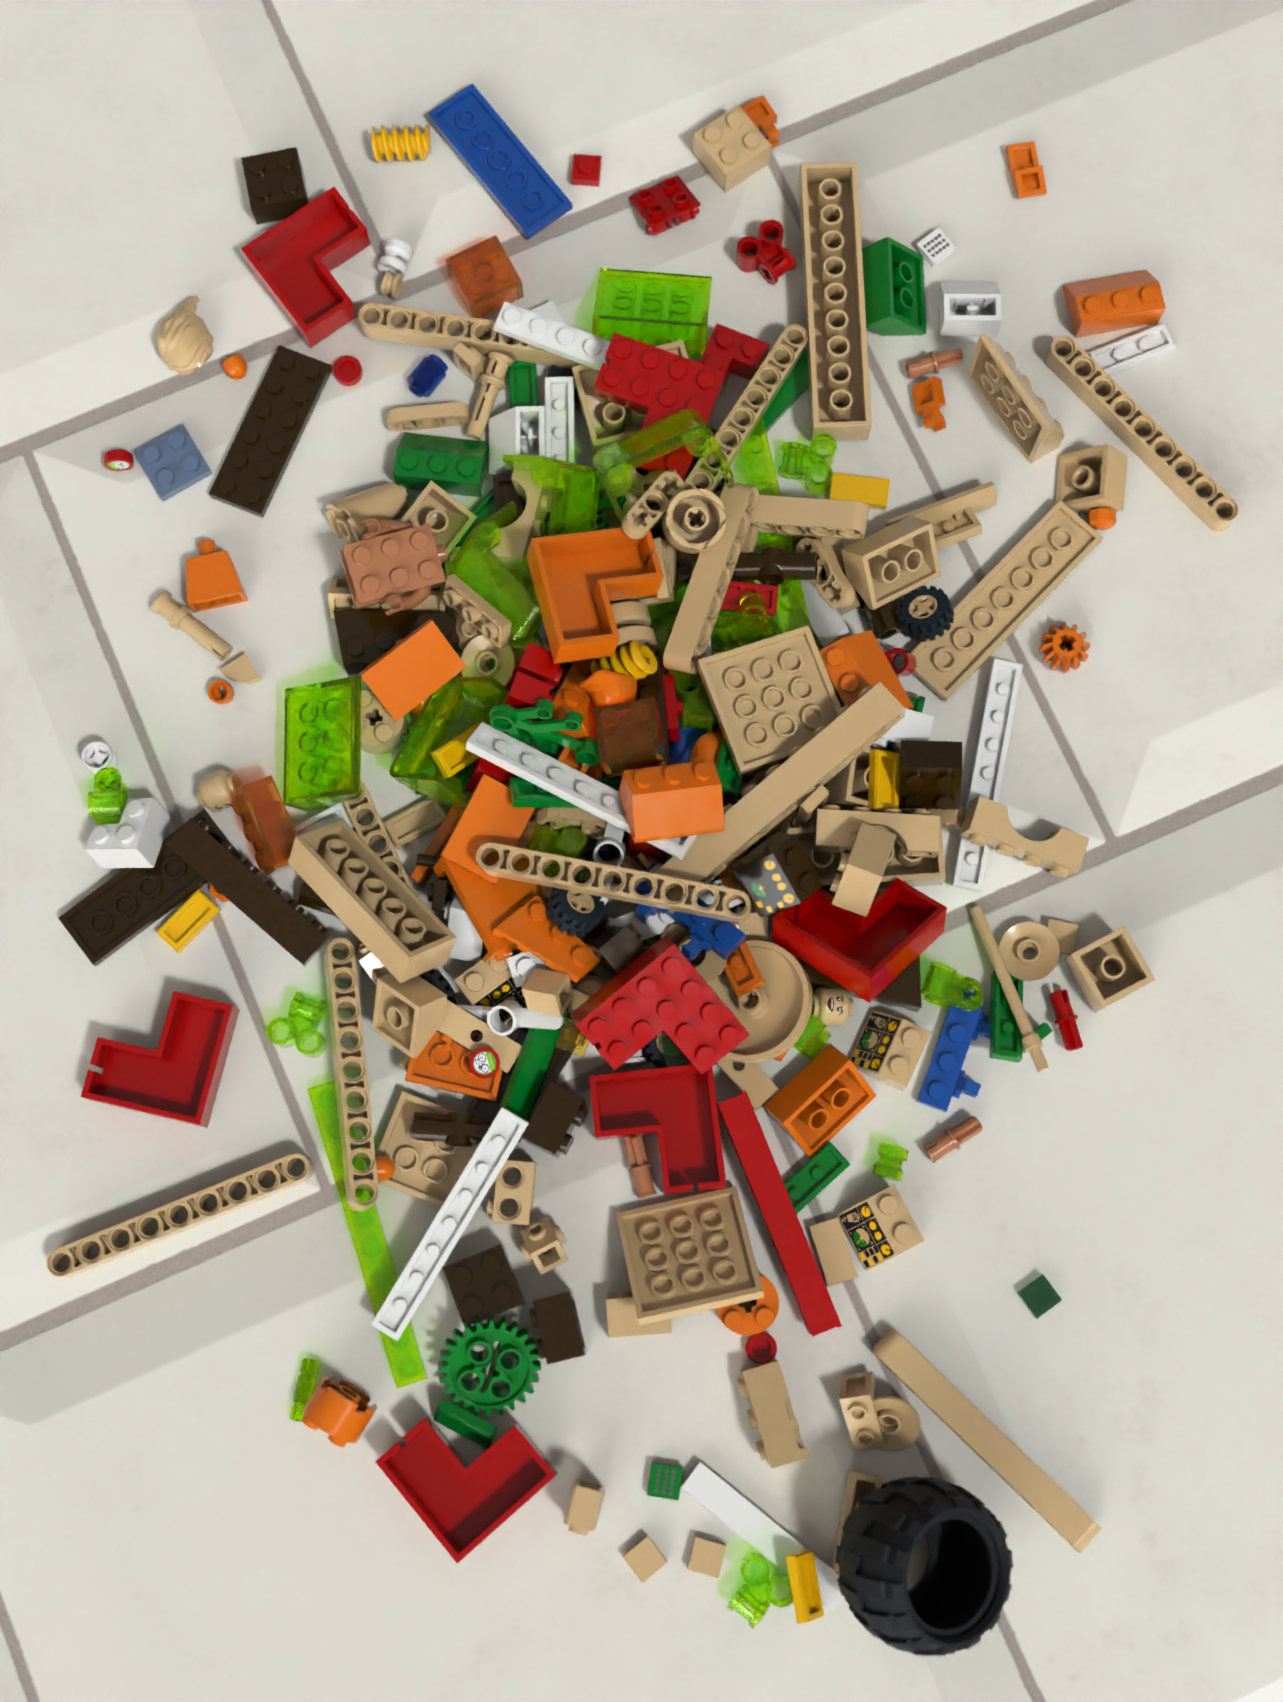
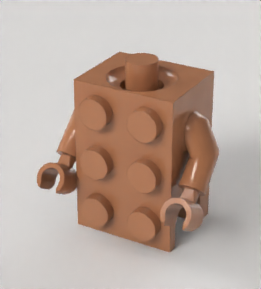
(394, 566)

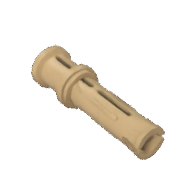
(491, 383)
(182, 618)

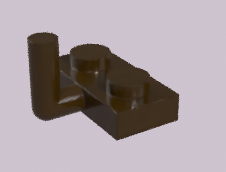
(441, 890)

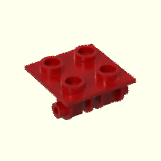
(665, 202)

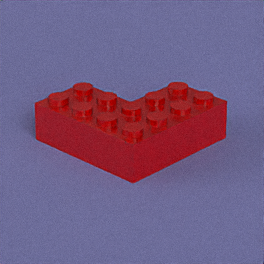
(297, 260)
(659, 387)
(531, 681)
(858, 949)
(657, 995)
(177, 1078)
(675, 1106)
(460, 1499)

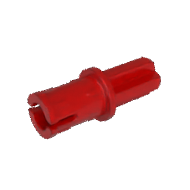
(1066, 1020)

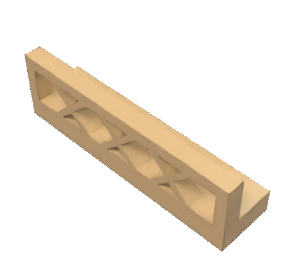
(342, 600)

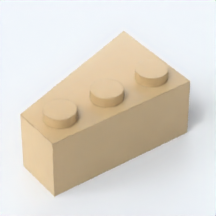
(772, 1414)

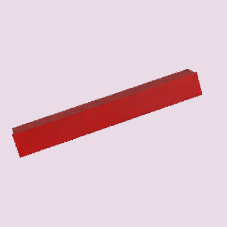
(778, 1214)

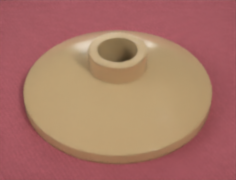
(478, 656)
(1034, 937)
(903, 1426)

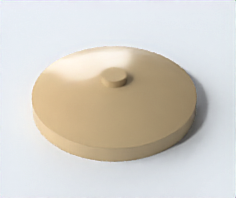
(772, 1012)

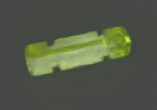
(304, 1387)

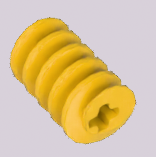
(401, 143)
(630, 661)

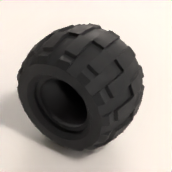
(963, 1576)

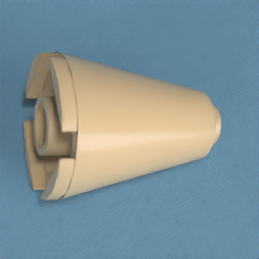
(378, 502)

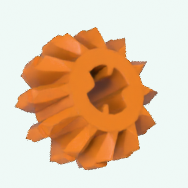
(1065, 637)

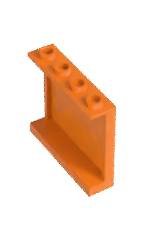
(489, 903)

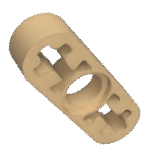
(427, 416)
(651, 516)
(836, 576)

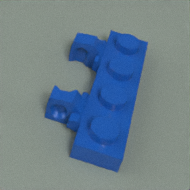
(704, 931)
(944, 1073)

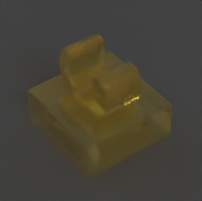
(572, 1040)

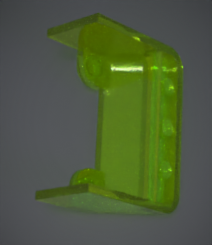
(683, 428)
(573, 497)
(494, 582)
(444, 716)

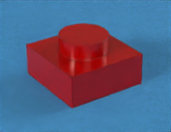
(586, 170)

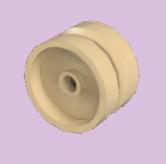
(633, 624)

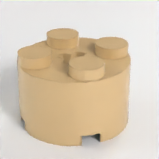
(710, 523)
(385, 734)

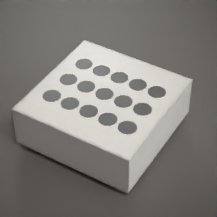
(935, 247)

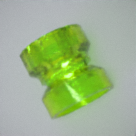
(890, 1162)

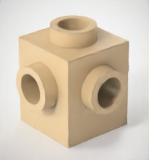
(543, 1245)

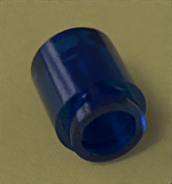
(427, 376)

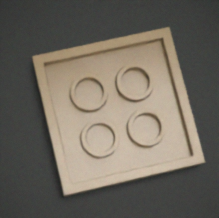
(421, 1166)

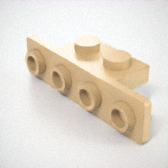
(954, 516)

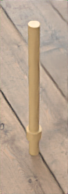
(1030, 1040)

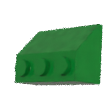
(893, 289)
(449, 462)

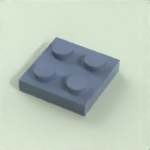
(173, 462)

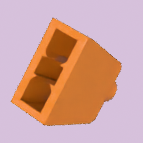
(212, 579)

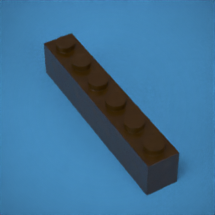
(247, 891)

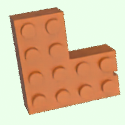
(578, 579)

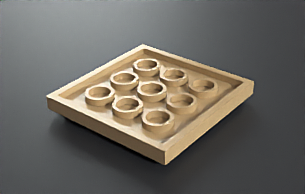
(769, 696)
(688, 1255)

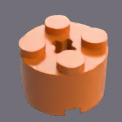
(760, 1315)
(338, 1411)

